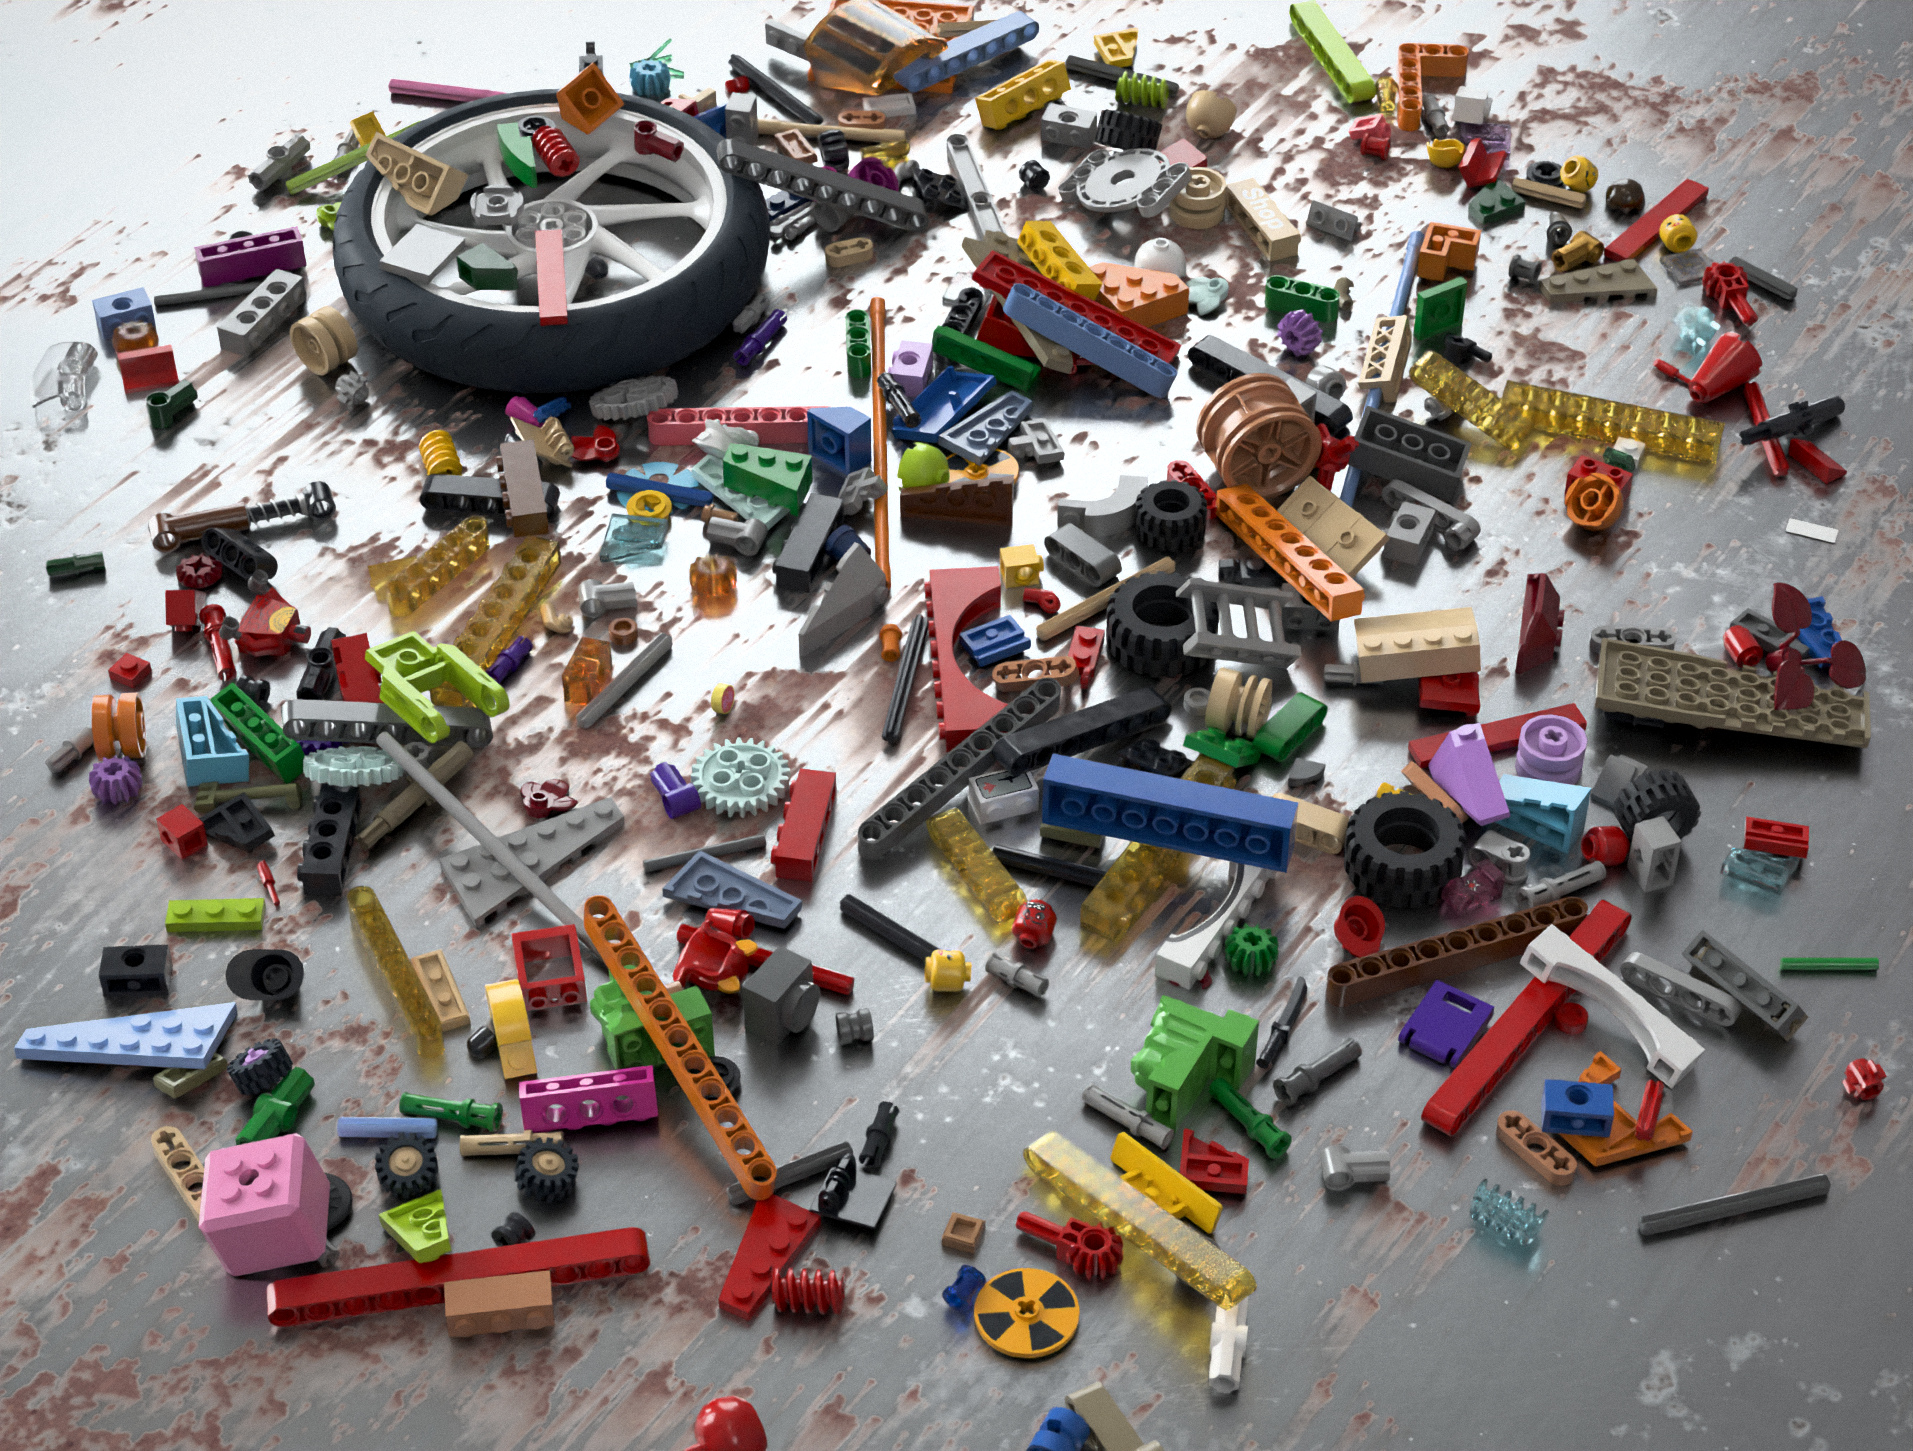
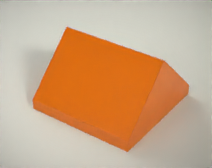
(588, 100)

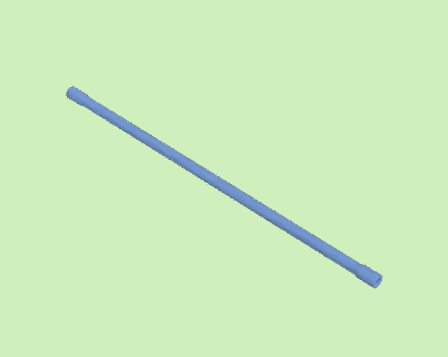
(1398, 306)

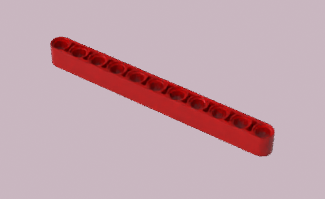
(1518, 1028)
(422, 1284)

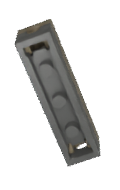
(1745, 985)

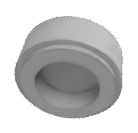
(1196, 701)

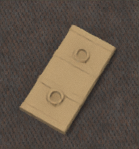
(1333, 526)

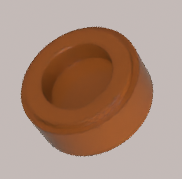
(623, 631)

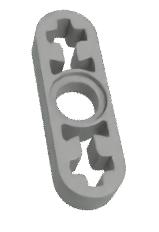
(1652, 634)

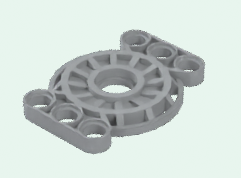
(1151, 184)

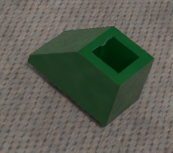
(486, 269)

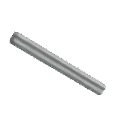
(623, 681)

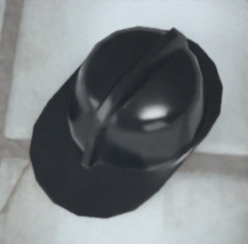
(264, 974)

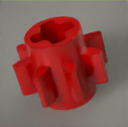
(1864, 1079)

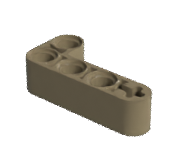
(1106, 1421)

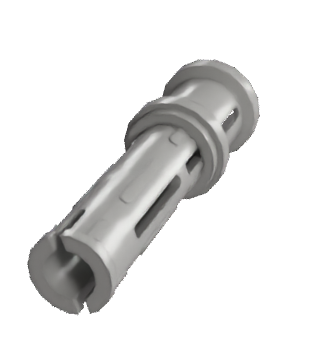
(1551, 889)

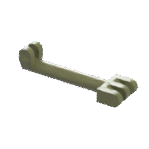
(210, 795)

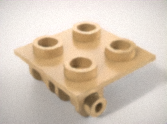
(549, 440)

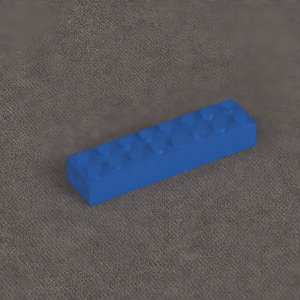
(1169, 812)

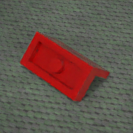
(1478, 166)
(148, 369)

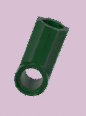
(163, 405)

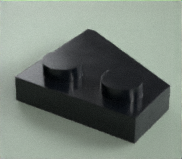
(238, 824)

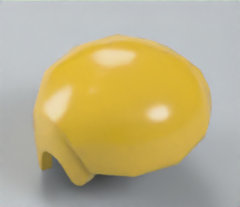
(1445, 152)

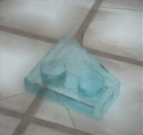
(632, 536)
(1759, 869)

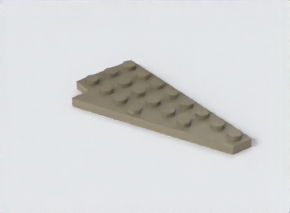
(1048, 351)

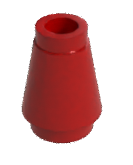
(732, 921)

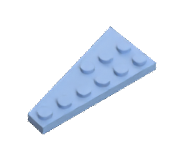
(152, 1039)

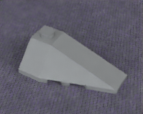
(846, 601)

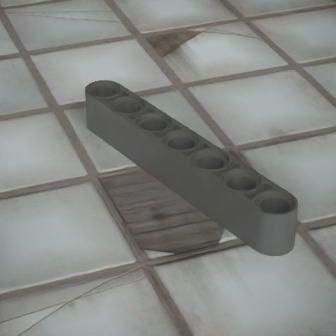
(365, 721)

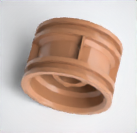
(1259, 435)

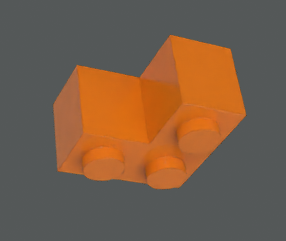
(1445, 247)

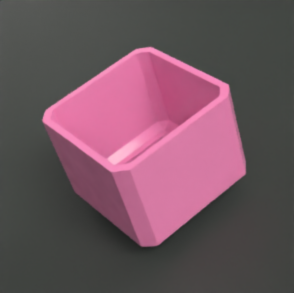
(264, 1205)

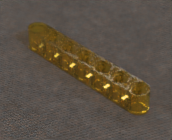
(396, 972)

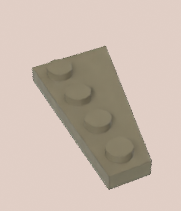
(1599, 282)

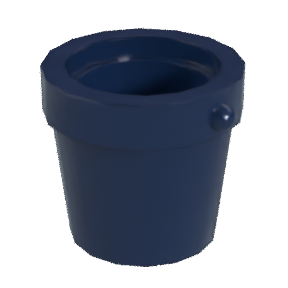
(841, 541)

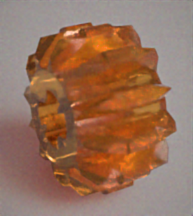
(134, 336)
(713, 575)

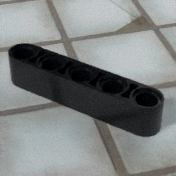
(474, 495)

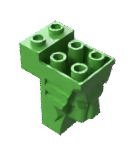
(625, 1034)
(1188, 1050)

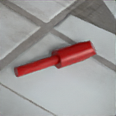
(1670, 370)
(268, 880)

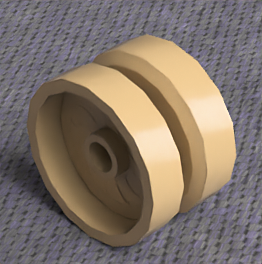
(1200, 201)
(323, 340)

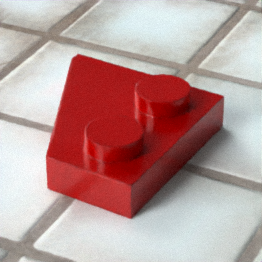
(1213, 1166)

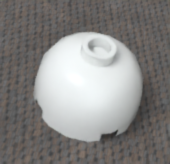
(1161, 256)

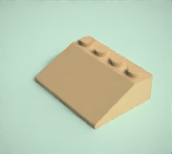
(1417, 644)

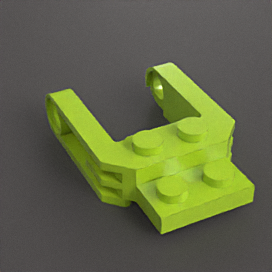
(414, 666)

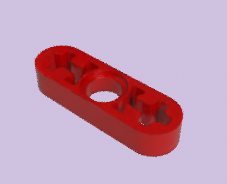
(1178, 468)

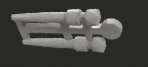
(793, 217)

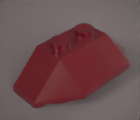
(1539, 623)

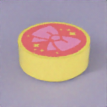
(722, 698)

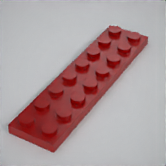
(1001, 273)

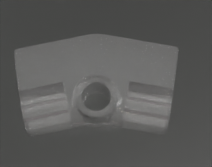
(63, 374)

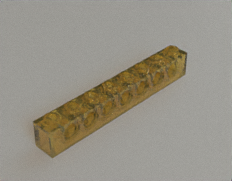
(1608, 420)
(503, 610)
(1142, 867)

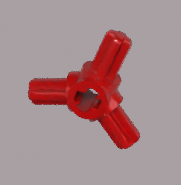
(1333, 456)

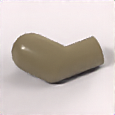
(1343, 285)

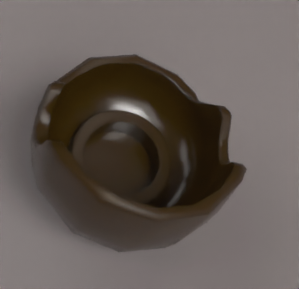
(1625, 195)

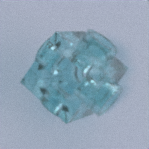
(1696, 323)

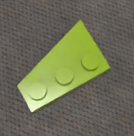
(420, 1227)

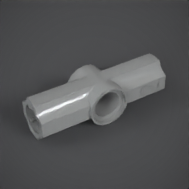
(279, 162)

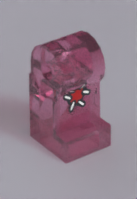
(1475, 888)

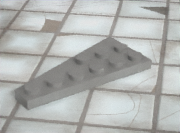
(487, 885)

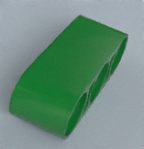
(1290, 294)
(858, 343)
(1290, 726)

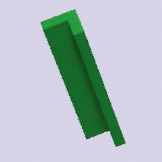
(984, 358)

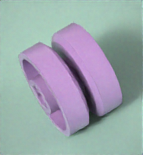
(1551, 749)

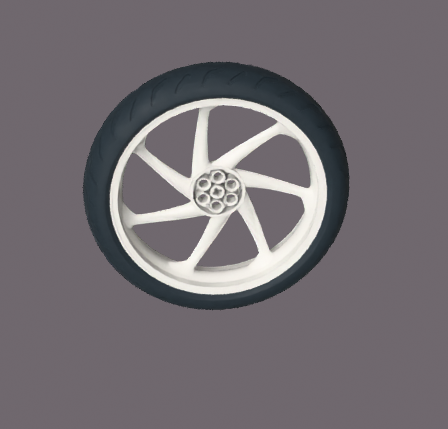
(604, 337)

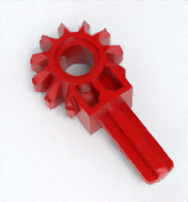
(1730, 289)
(1078, 1244)

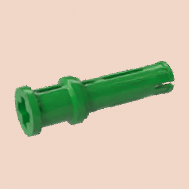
(468, 1114)
(1259, 1125)

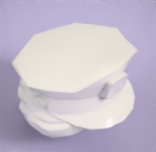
(718, 437)

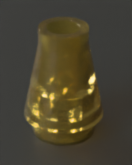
(1386, 93)

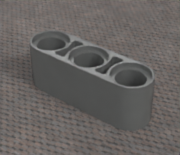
(1083, 555)

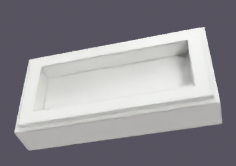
(891, 104)

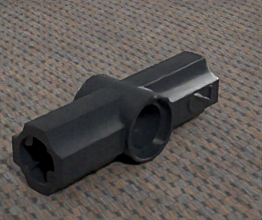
(320, 668)

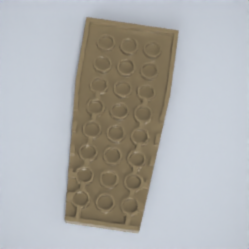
(1707, 694)

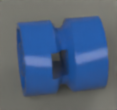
(1060, 1432)

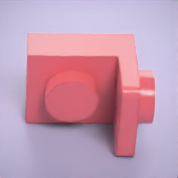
(1374, 124)

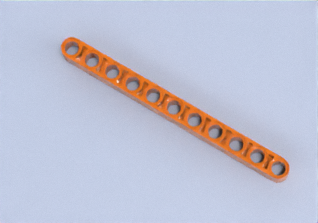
(683, 1058)

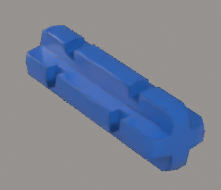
(552, 409)

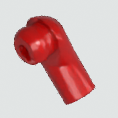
(1045, 598)

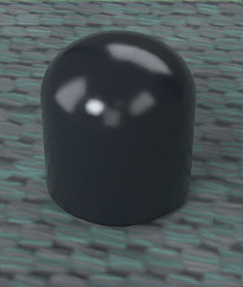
(482, 1042)

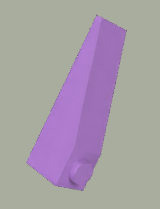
(1468, 774)

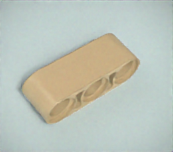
(1318, 826)

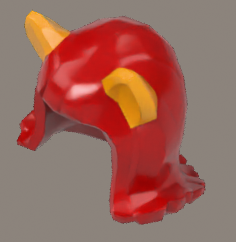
(714, 960)

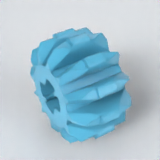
(649, 77)

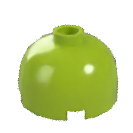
(923, 466)

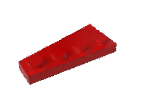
(771, 1240)

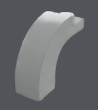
(1105, 515)

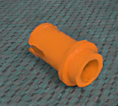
(890, 637)

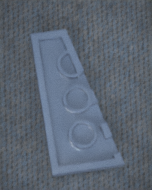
(987, 428)
(716, 885)

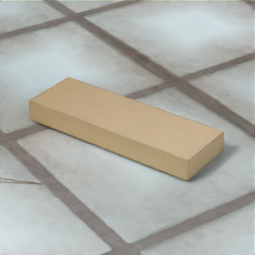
(441, 989)

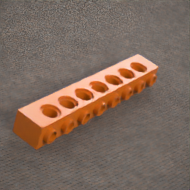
(1289, 552)

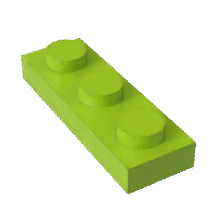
(215, 915)

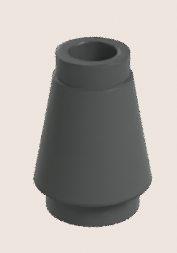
(1558, 228)

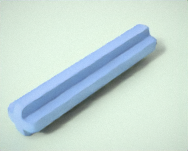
(386, 1127)

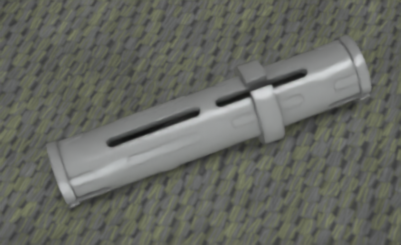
(1138, 1122)

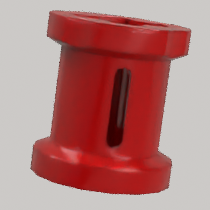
(1375, 146)

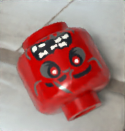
(1034, 923)

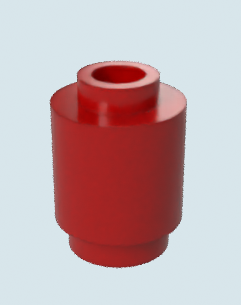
(1742, 646)

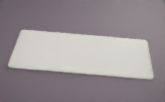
(1811, 530)

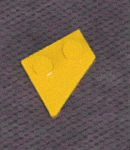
(1117, 47)

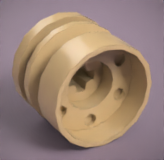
(1234, 702)

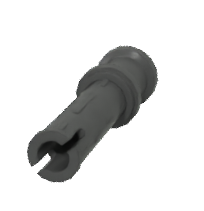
(1307, 1077)

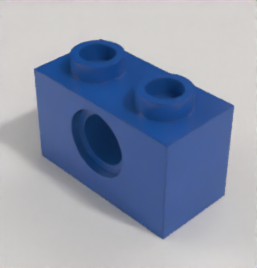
(1577, 1108)

